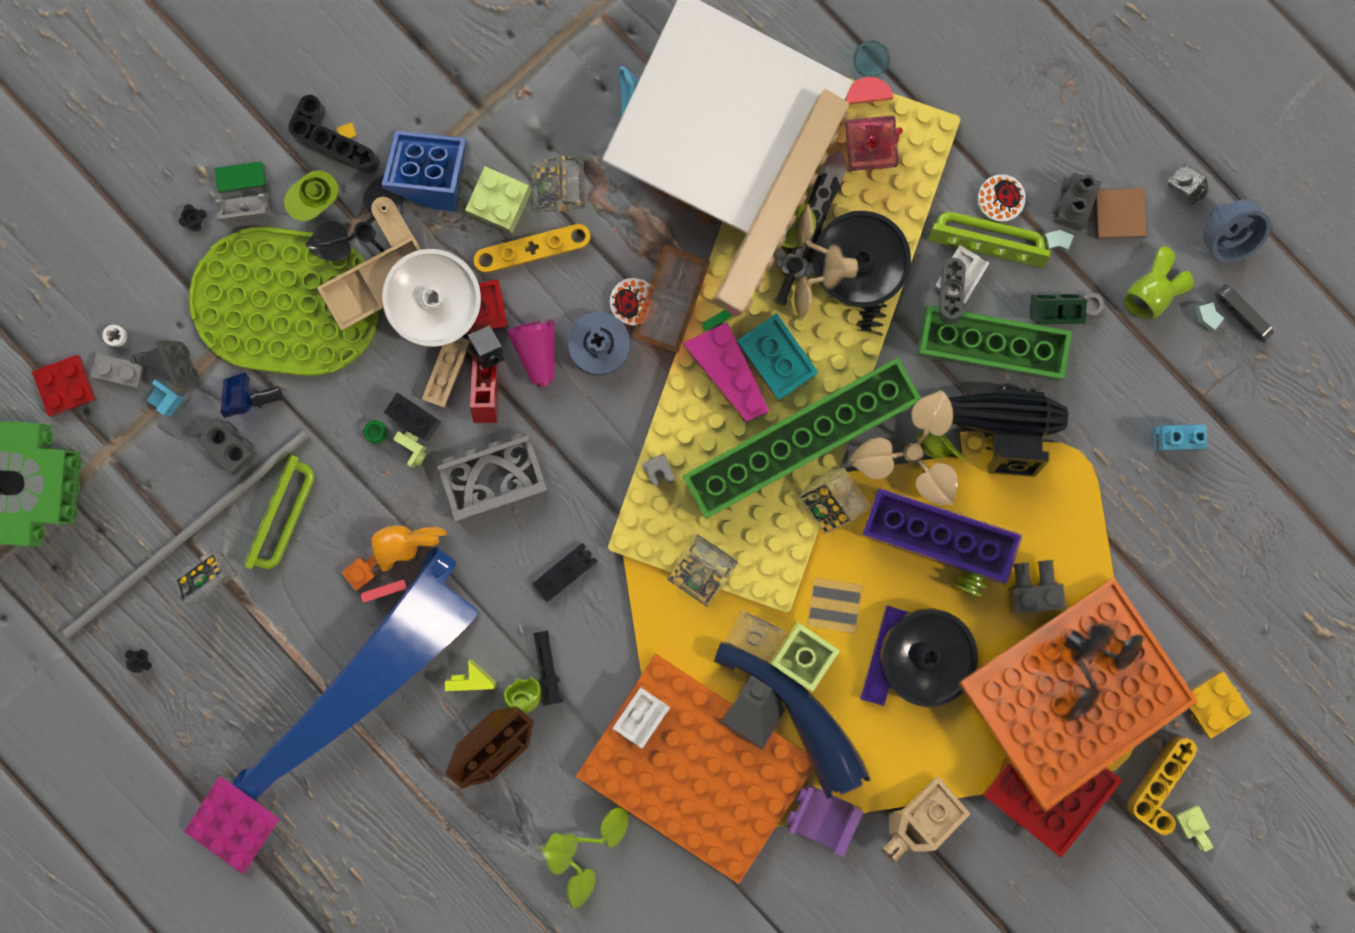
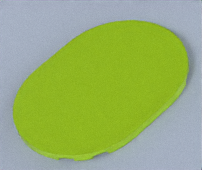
(262, 306)

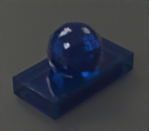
(235, 396)

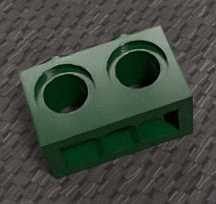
(1058, 309)

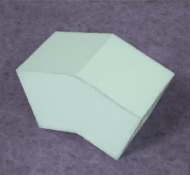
(1058, 239)
(1208, 316)

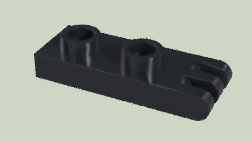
(563, 573)

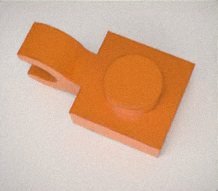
(360, 572)

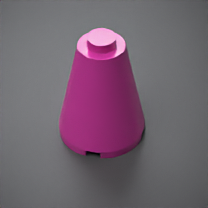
(536, 350)

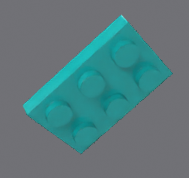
(777, 356)

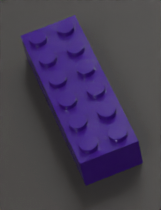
(942, 536)

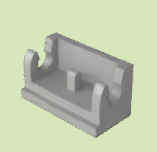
(244, 208)
(656, 467)

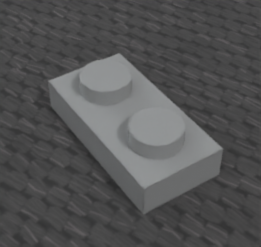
(117, 370)

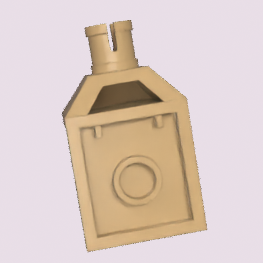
(924, 821)

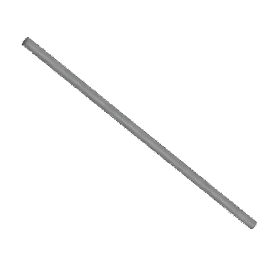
(186, 534)

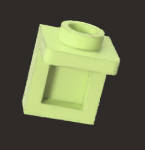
(410, 441)

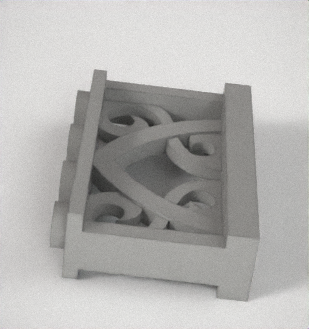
(472, 504)

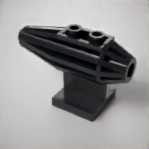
(1017, 424)

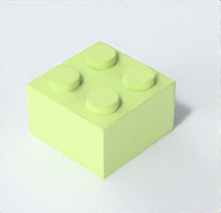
(498, 200)
(804, 656)

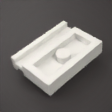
(974, 270)
(641, 717)

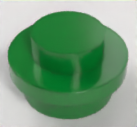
(375, 431)

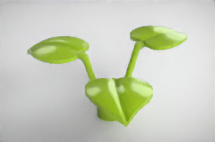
(563, 847)

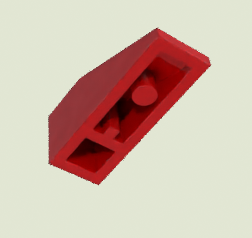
(484, 393)

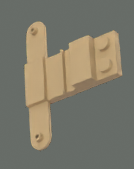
(359, 290)

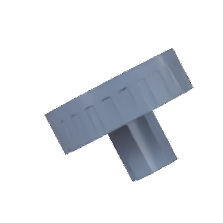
(1244, 223)
(585, 333)

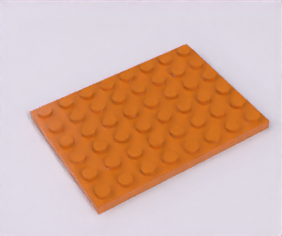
(1037, 682)
(697, 775)

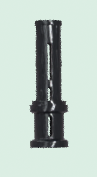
(548, 680)

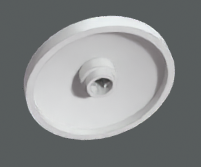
(431, 297)

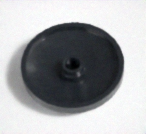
(880, 254)
(928, 657)

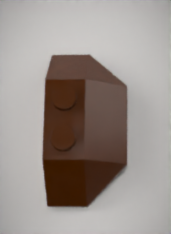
(490, 747)

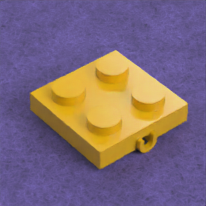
(1217, 705)

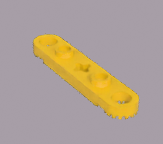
(514, 252)

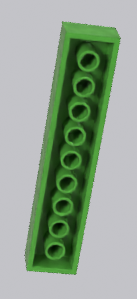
(801, 438)

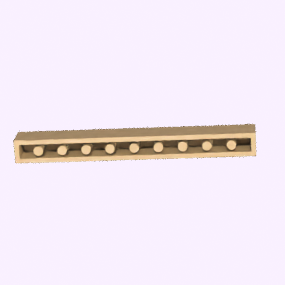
(780, 203)

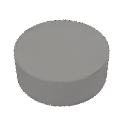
(1094, 304)

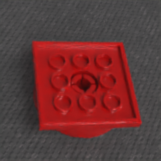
(1063, 821)

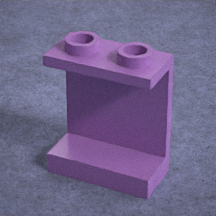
(823, 819)

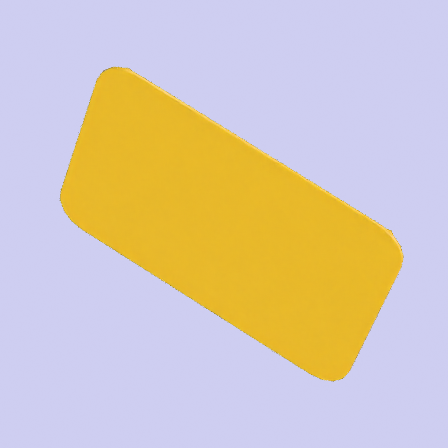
(901, 741)

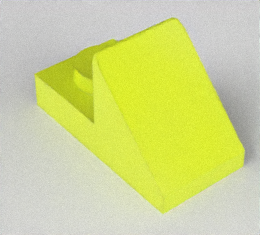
(477, 679)

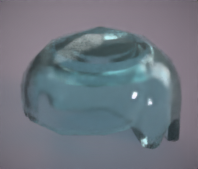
(871, 59)

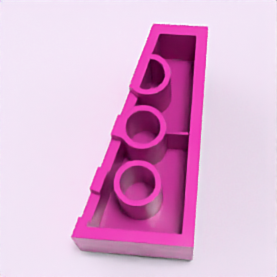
(725, 366)

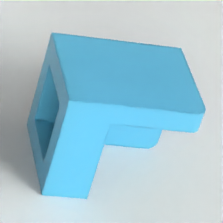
(165, 398)

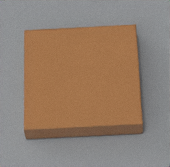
(1120, 213)

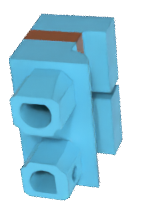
(1179, 438)

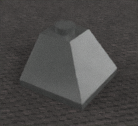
(754, 712)

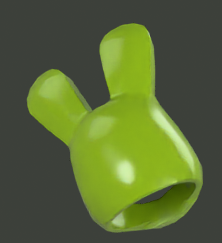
(1156, 288)

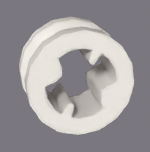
(113, 328)

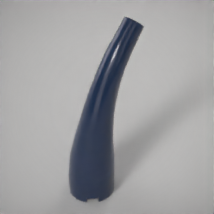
(826, 743)

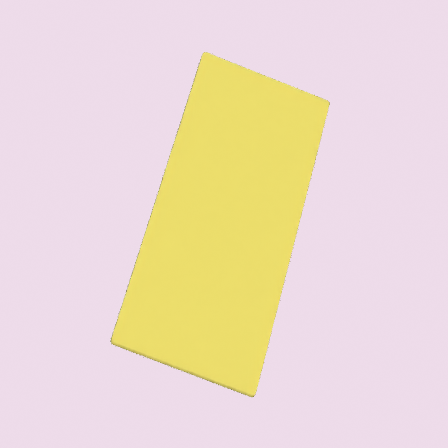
(694, 422)

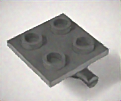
(175, 358)

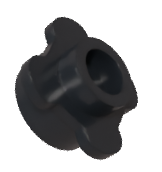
(186, 215)
(137, 660)

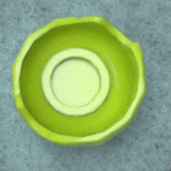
(524, 694)

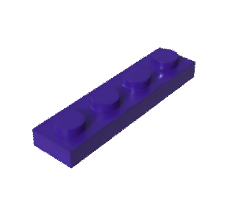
(875, 686)

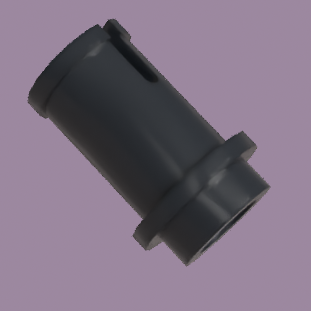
(266, 396)

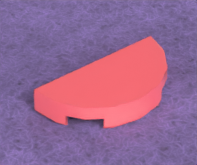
(869, 90)
(384, 590)

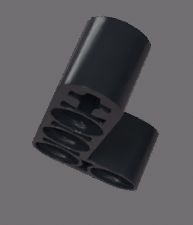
(335, 140)

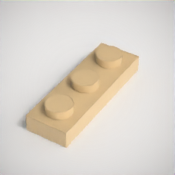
(446, 372)

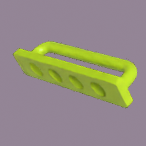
(941, 234)
(291, 465)

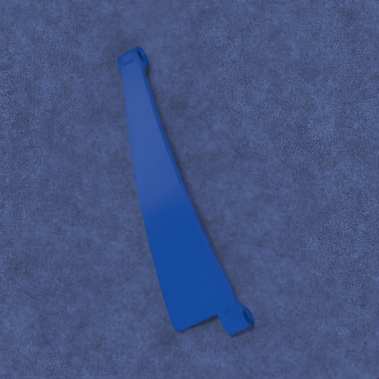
(405, 641)

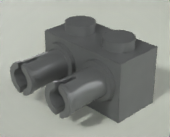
(1076, 201)
(1034, 598)

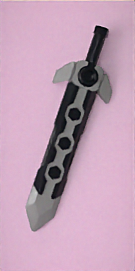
(824, 191)

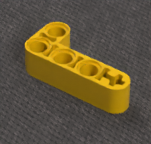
(1166, 783)

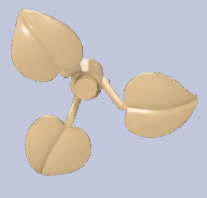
(835, 265)
(937, 483)

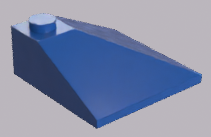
(426, 169)

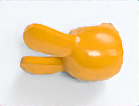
(401, 543)

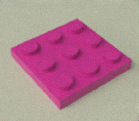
(231, 825)

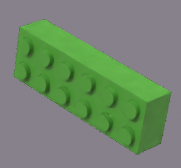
(995, 344)

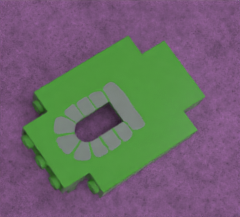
(49, 486)

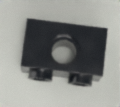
(412, 416)

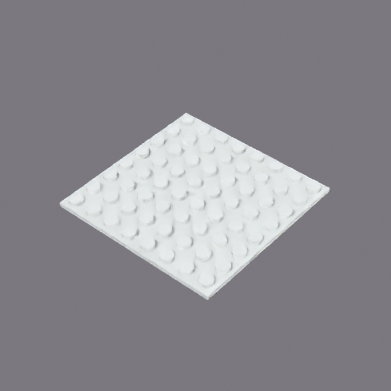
(717, 113)

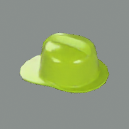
(310, 195)
(938, 446)

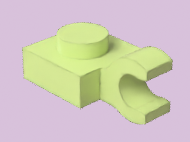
(1193, 825)

